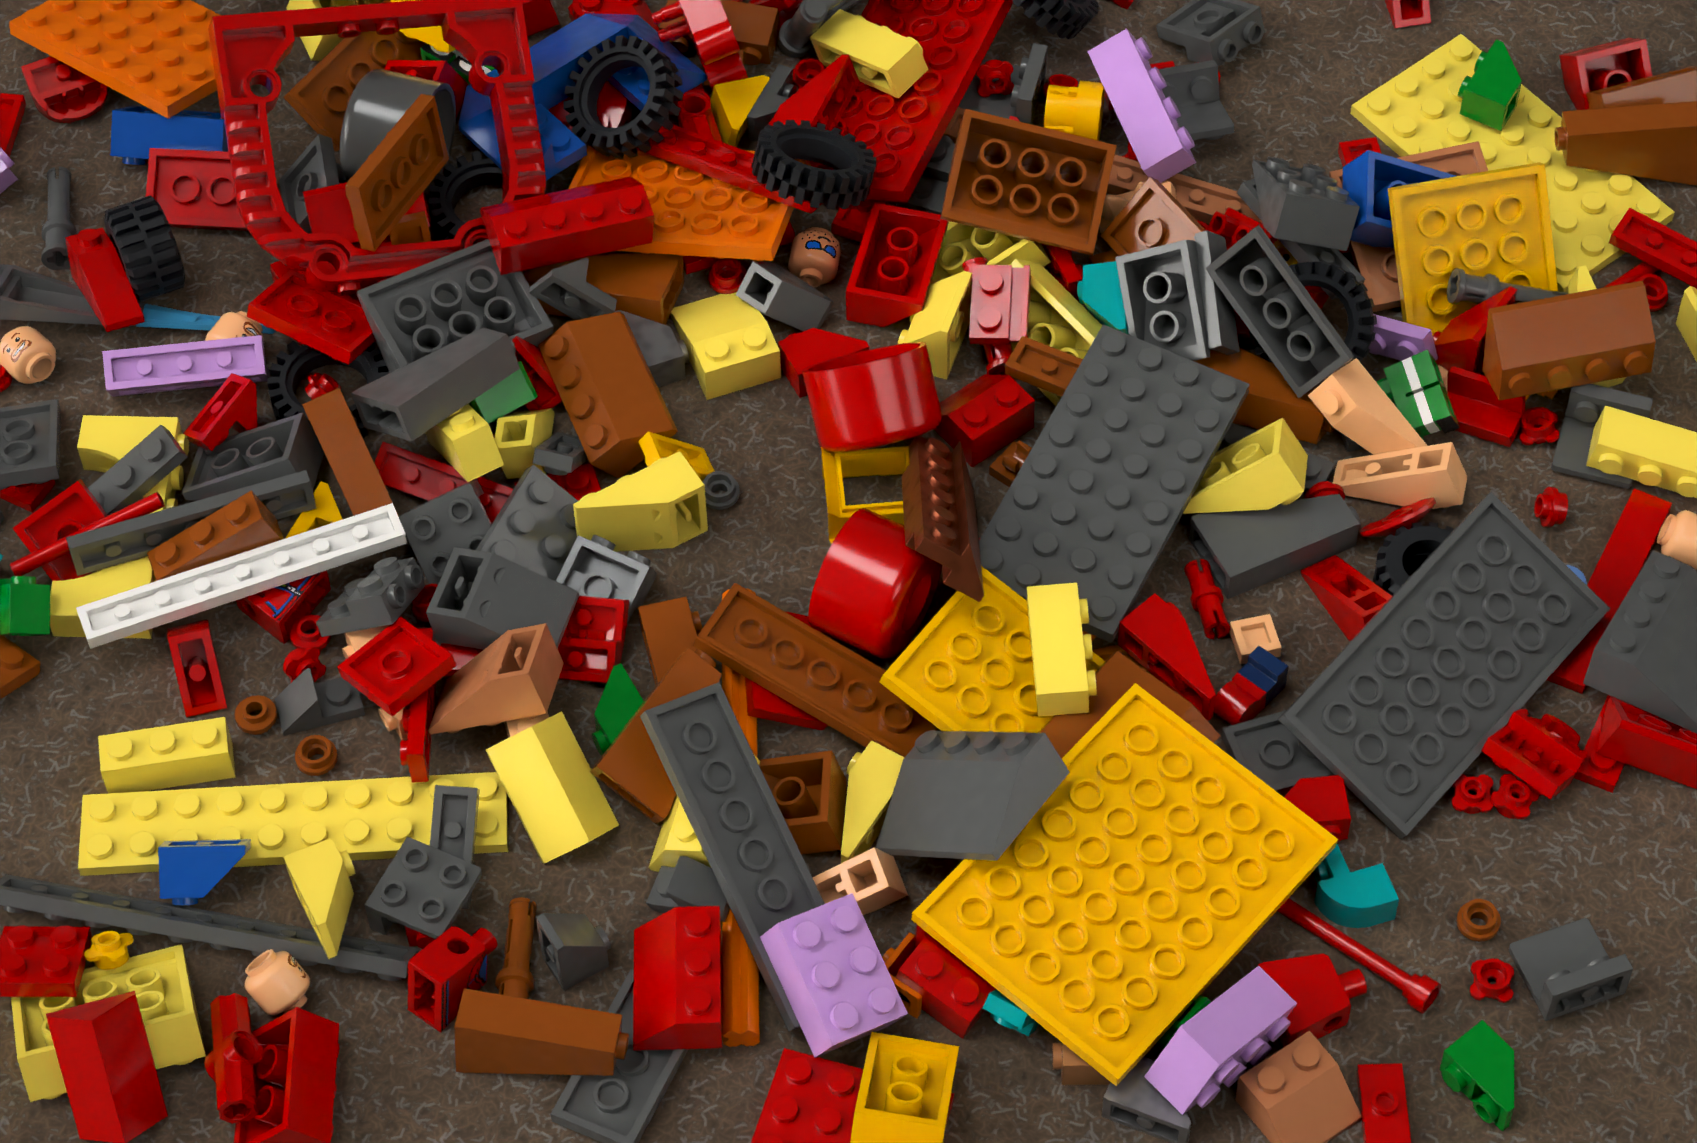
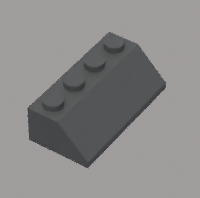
(1279, 312)

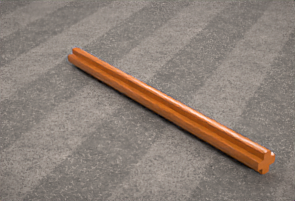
(739, 967)

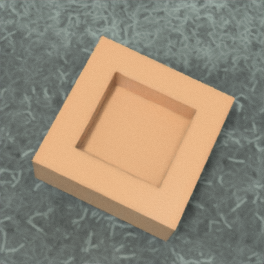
(1254, 632)

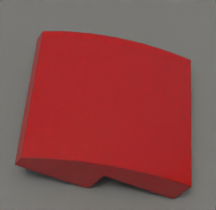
(594, 638)

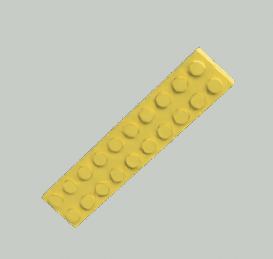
(361, 816)

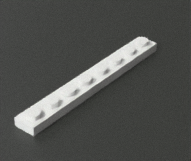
(241, 575)

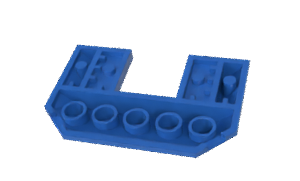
(552, 65)

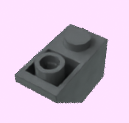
(783, 296)

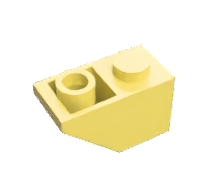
(519, 436)

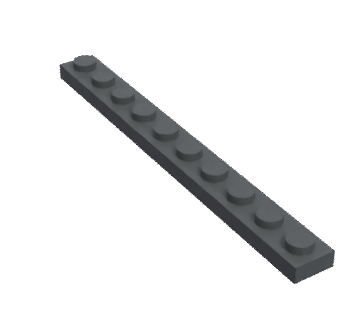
(189, 924)

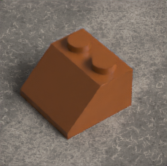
(810, 797)

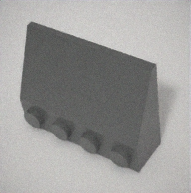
(449, 301)
(1652, 644)
(969, 793)

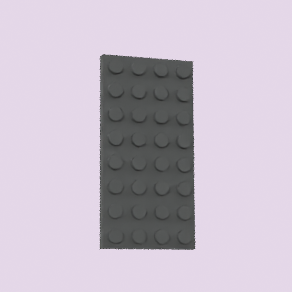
(1111, 475)
(1444, 665)

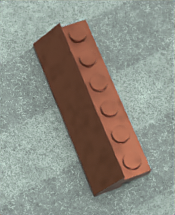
(942, 513)

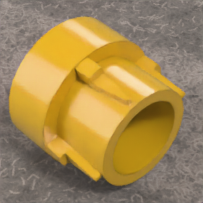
(1075, 109)

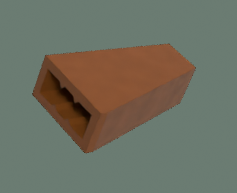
(1633, 140)
(639, 282)
(1270, 396)
(347, 452)
(631, 761)
(535, 1037)

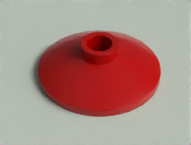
(1401, 517)

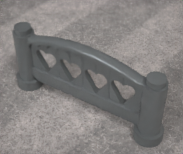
(795, 33)

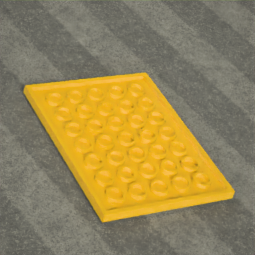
(1127, 884)

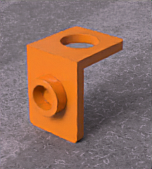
(894, 960)

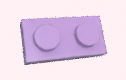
(1400, 339)

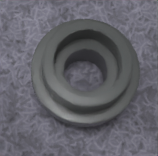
(721, 481)

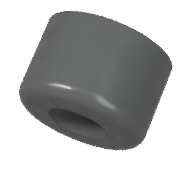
(379, 104)

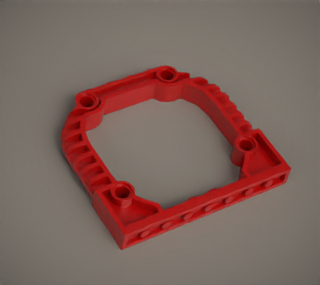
(254, 44)

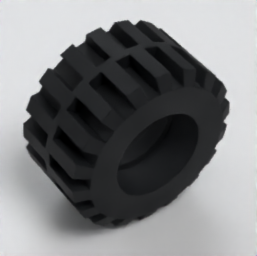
(145, 247)
(1406, 553)

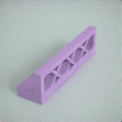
(183, 365)

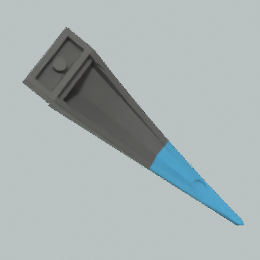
(45, 299)

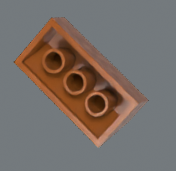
(1569, 340)
(606, 390)

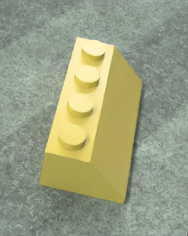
(1057, 317)

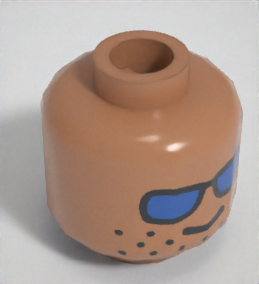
(815, 255)

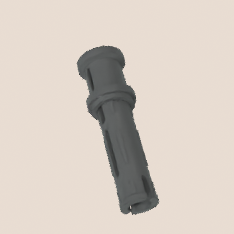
(58, 220)
(1478, 289)

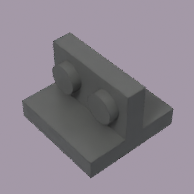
(311, 170)

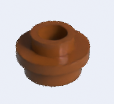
(259, 723)
(316, 745)
(1478, 909)

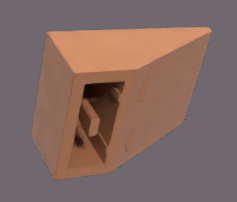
(502, 682)

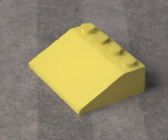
(164, 1002)

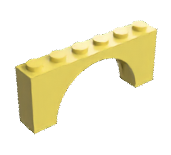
(100, 446)

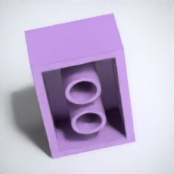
(833, 975)
(1221, 1041)

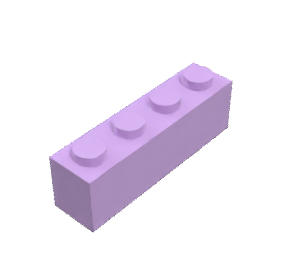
(1142, 106)

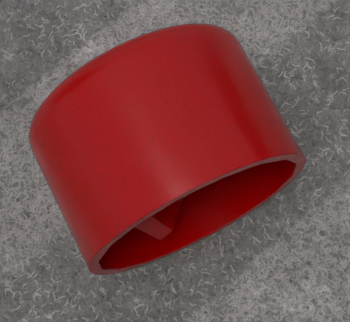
(873, 397)
(872, 586)

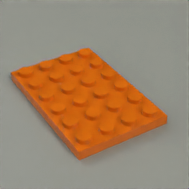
(137, 47)
(694, 210)

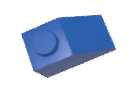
(195, 866)

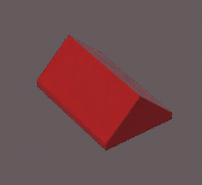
(331, 211)
(1648, 742)
(108, 1068)

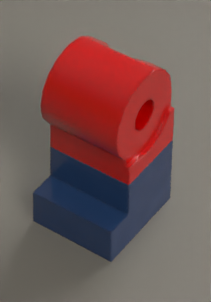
(1251, 687)

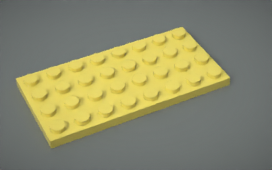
(1422, 114)

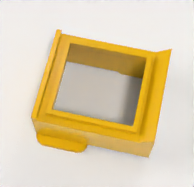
(856, 464)

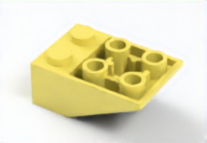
(646, 509)

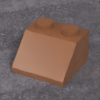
(1298, 1094)

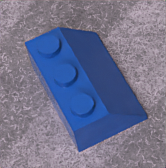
(140, 128)

